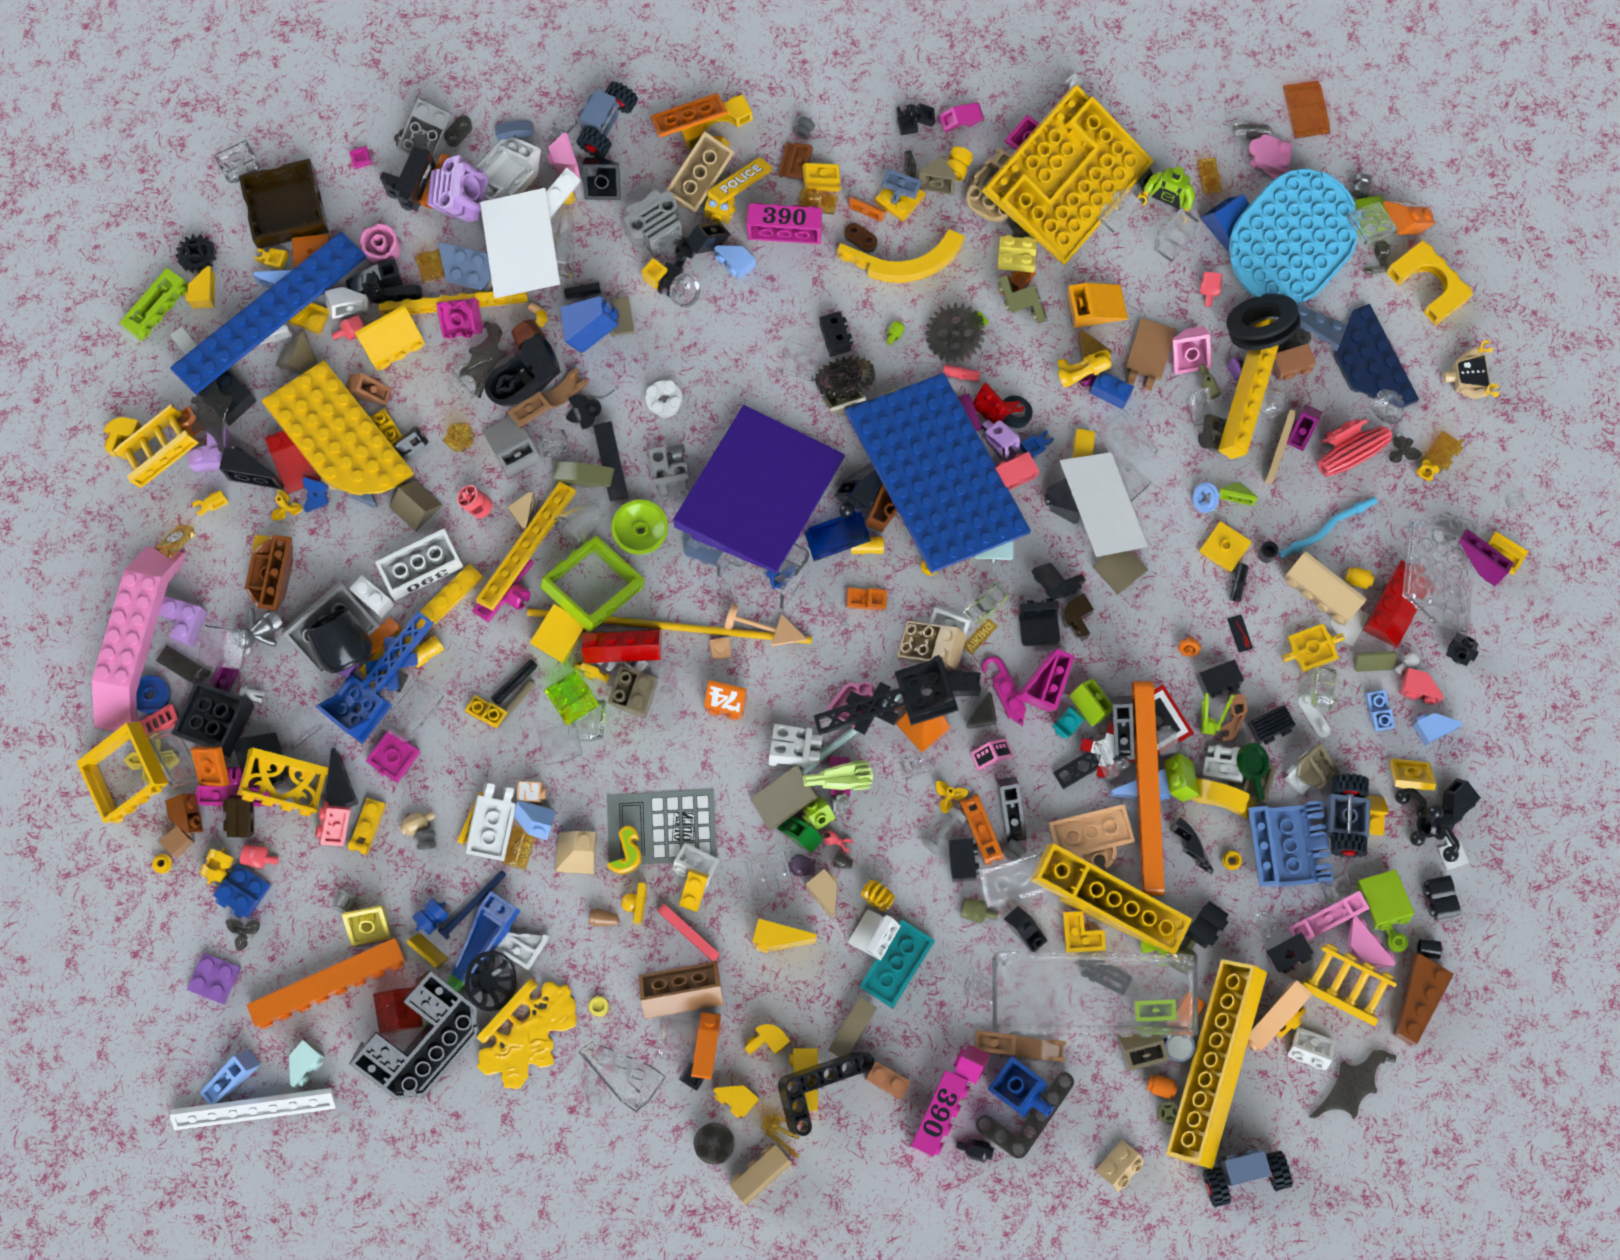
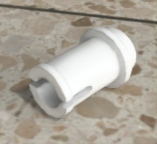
(251, 694)

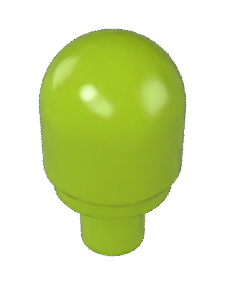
(895, 332)

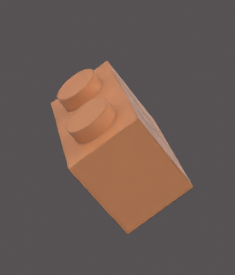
(1294, 362)
(888, 1081)

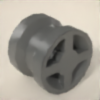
(804, 127)
(426, 839)
(1014, 850)

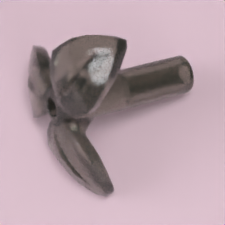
(1403, 445)
(236, 927)

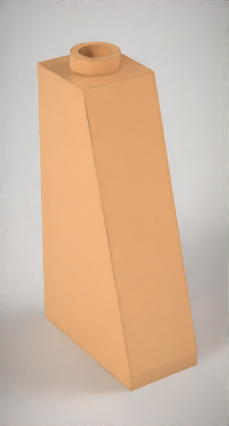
(1278, 1015)

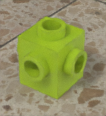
(818, 813)

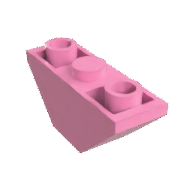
(1367, 945)

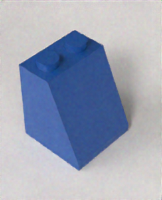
(1224, 216)
(588, 322)

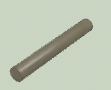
(517, 699)

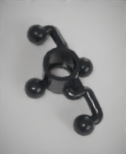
(1431, 823)

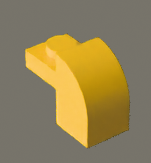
(119, 430)
(768, 1034)

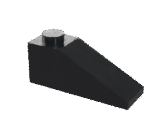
(1123, 727)
(338, 783)
(1011, 808)

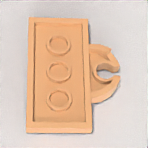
(1094, 834)

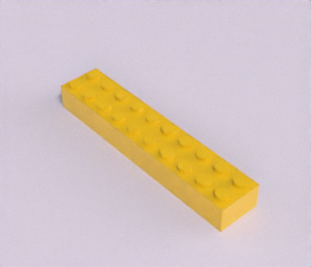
(1216, 1063)

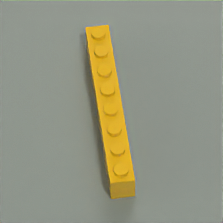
(1247, 400)

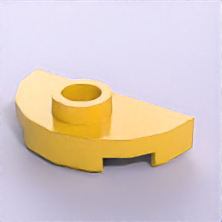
(591, 672)
(1293, 1023)

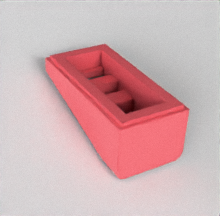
(157, 715)

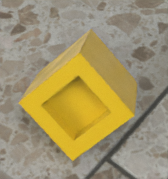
(653, 273)

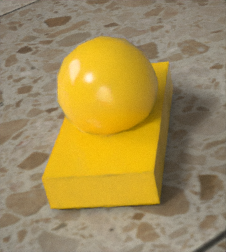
(636, 903)

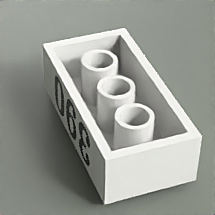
(419, 564)

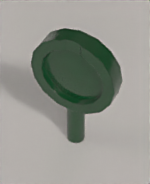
(1253, 765)

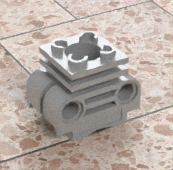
(654, 222)

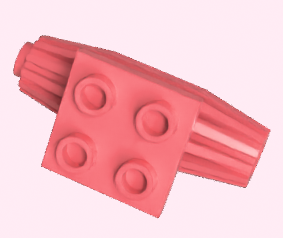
(1352, 446)

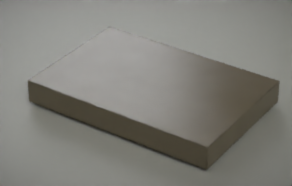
(783, 798)

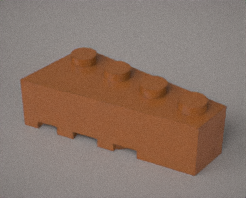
(882, 511)
(1421, 997)

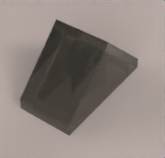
(984, 714)

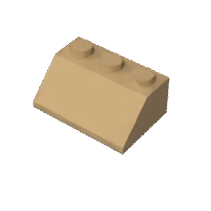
(760, 1174)

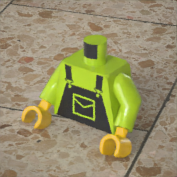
(1171, 188)

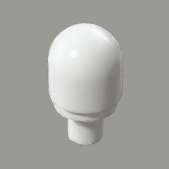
(1410, 660)

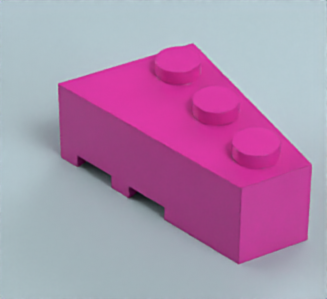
(1047, 681)

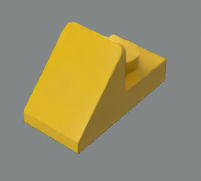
(1378, 810)

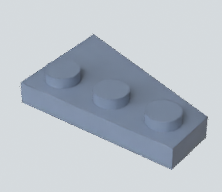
(1323, 326)

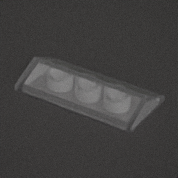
(1010, 880)

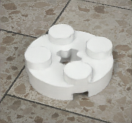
(659, 389)

